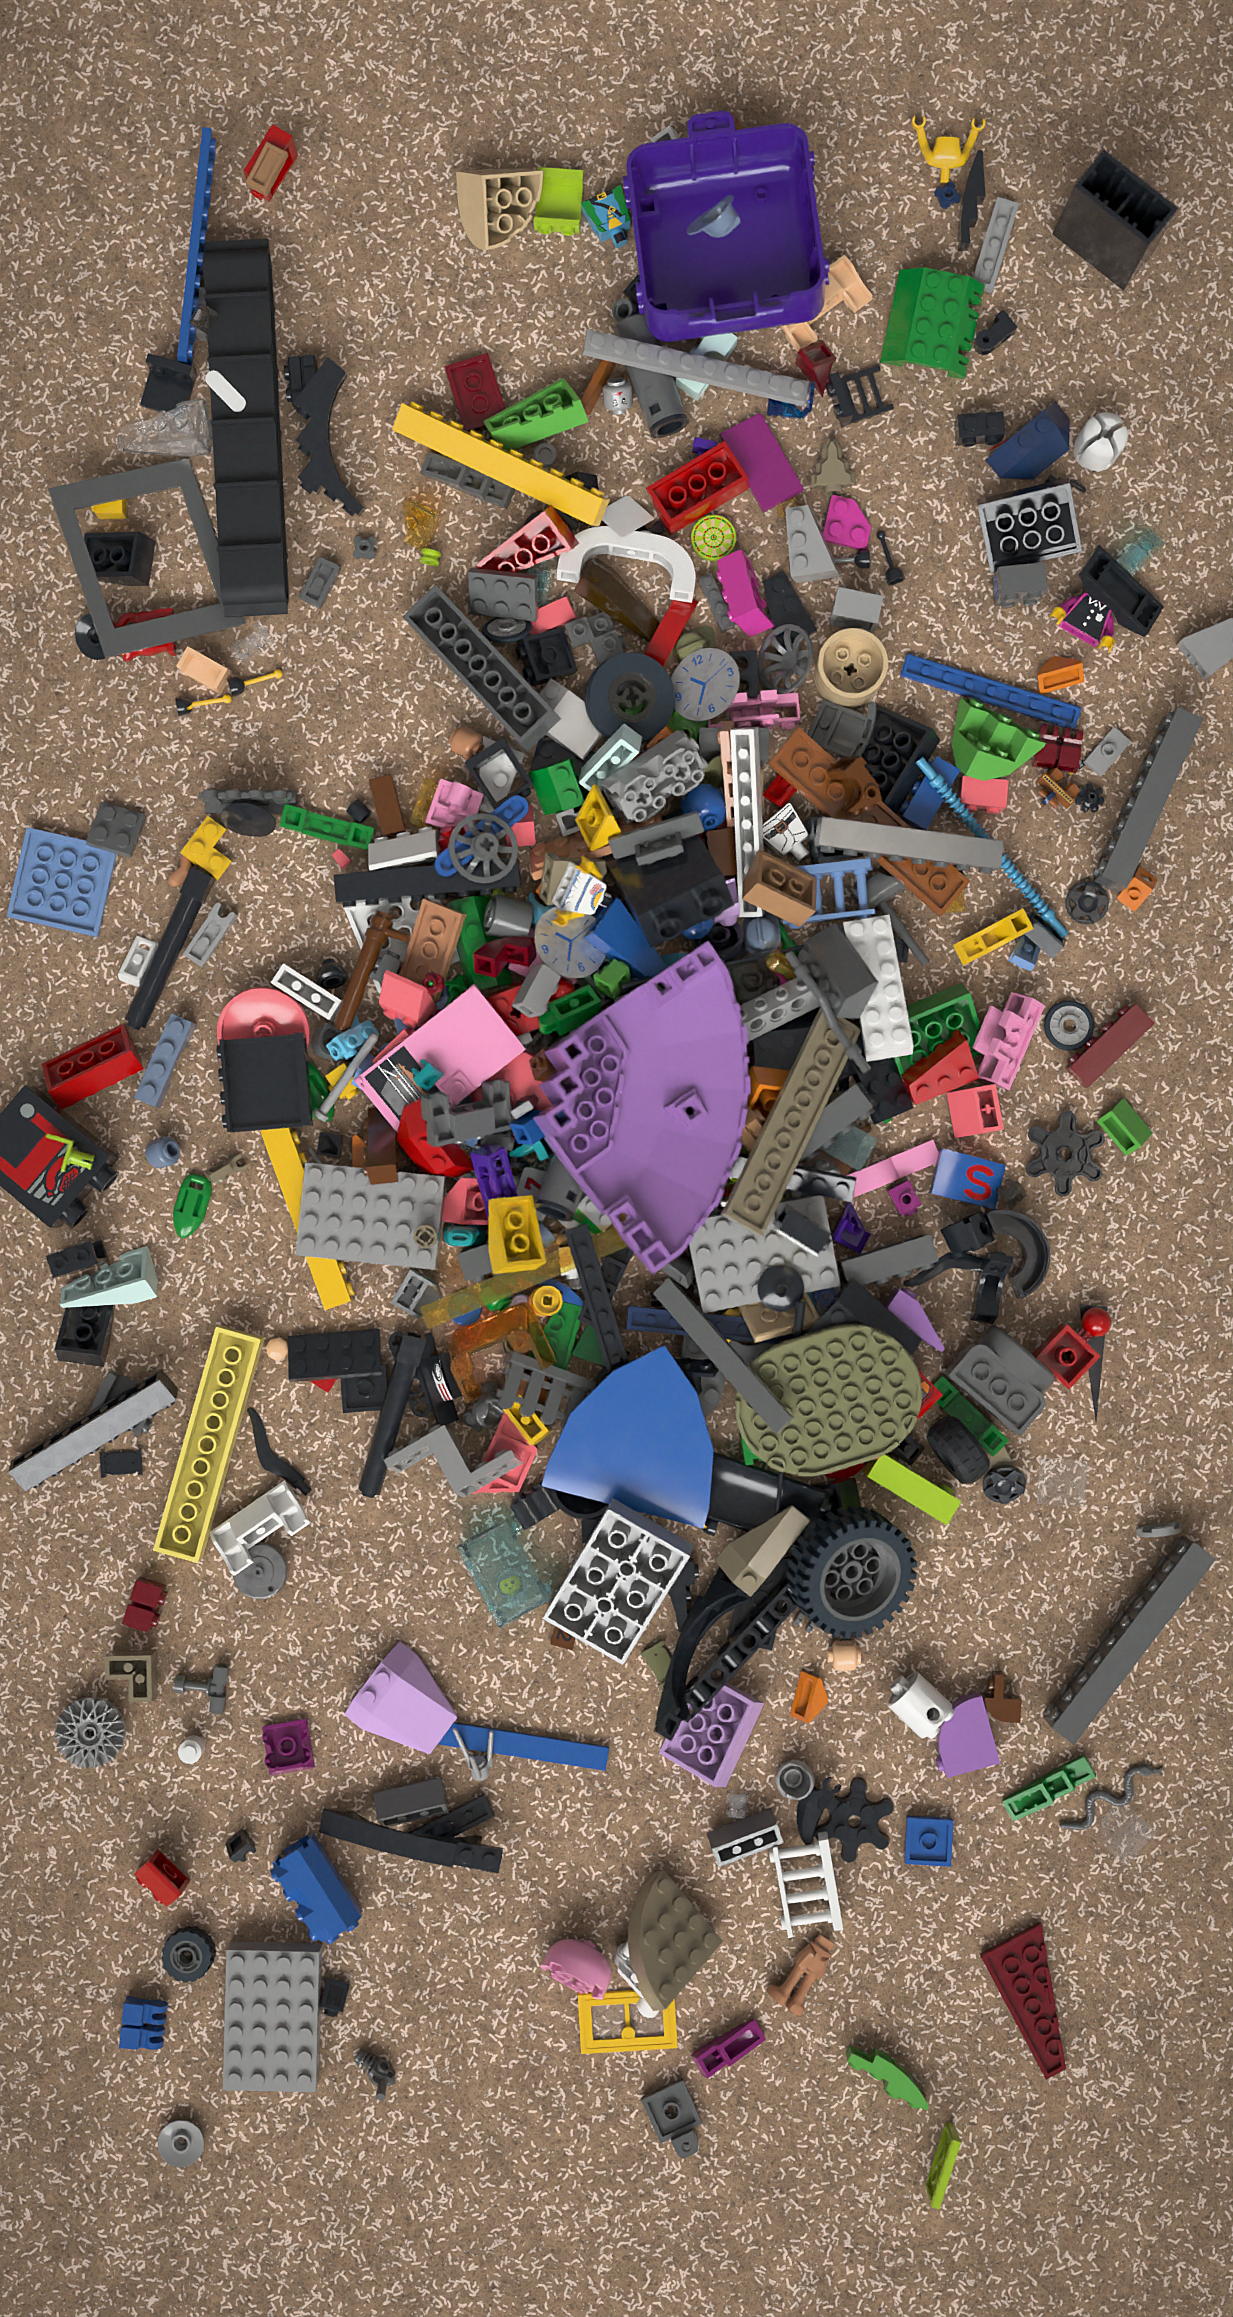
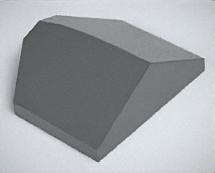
(416, 1292)

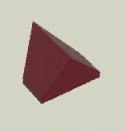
(816, 364)

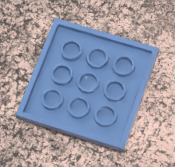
(61, 883)

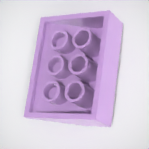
(715, 1736)

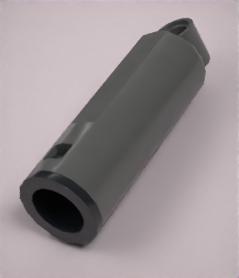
(654, 391)
(559, 1193)

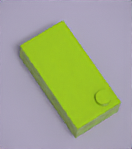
(913, 1487)

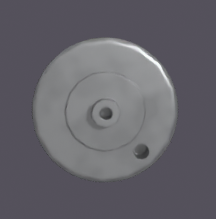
(266, 1573)

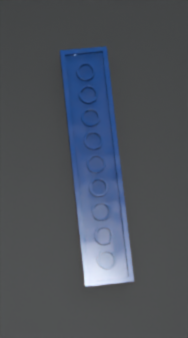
(197, 245)

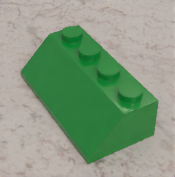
(471, 939)

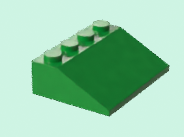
(935, 1021)

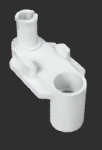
(621, 1959)

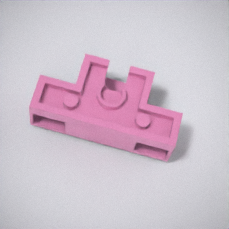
(759, 710)
(1006, 1038)

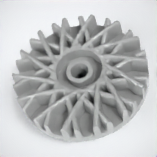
(83, 1747)

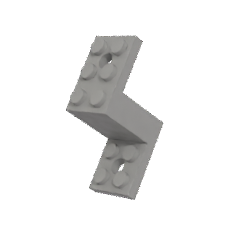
(452, 1460)

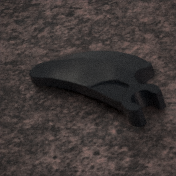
(811, 1809)

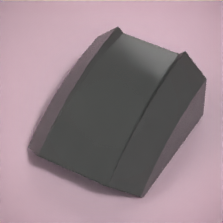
(681, 1270)

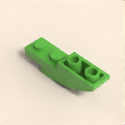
(896, 2078)

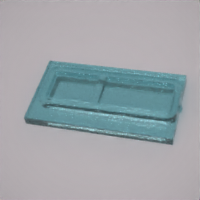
(852, 1147)

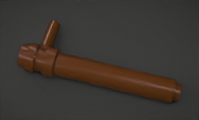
(375, 936)

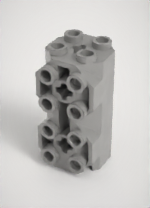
(646, 782)

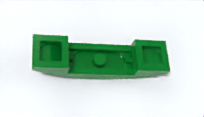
(326, 828)
(956, 1405)

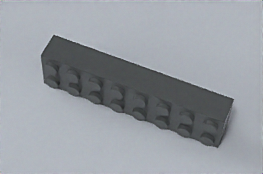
(481, 668)
(1147, 800)

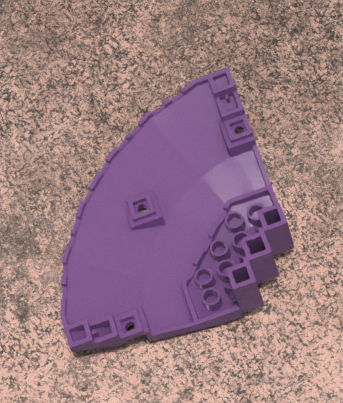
(625, 1098)

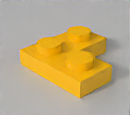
(201, 849)

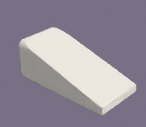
(137, 961)

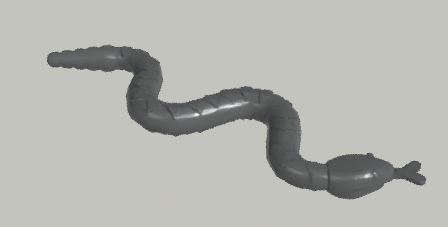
(1143, 1770)

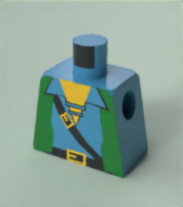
(608, 216)

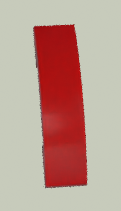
(670, 630)

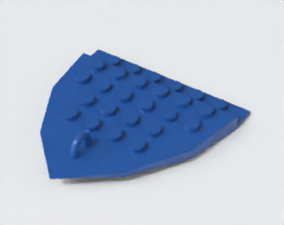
(639, 1443)

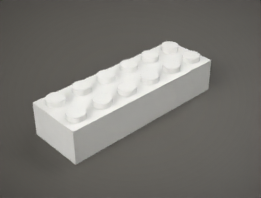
(885, 1017)

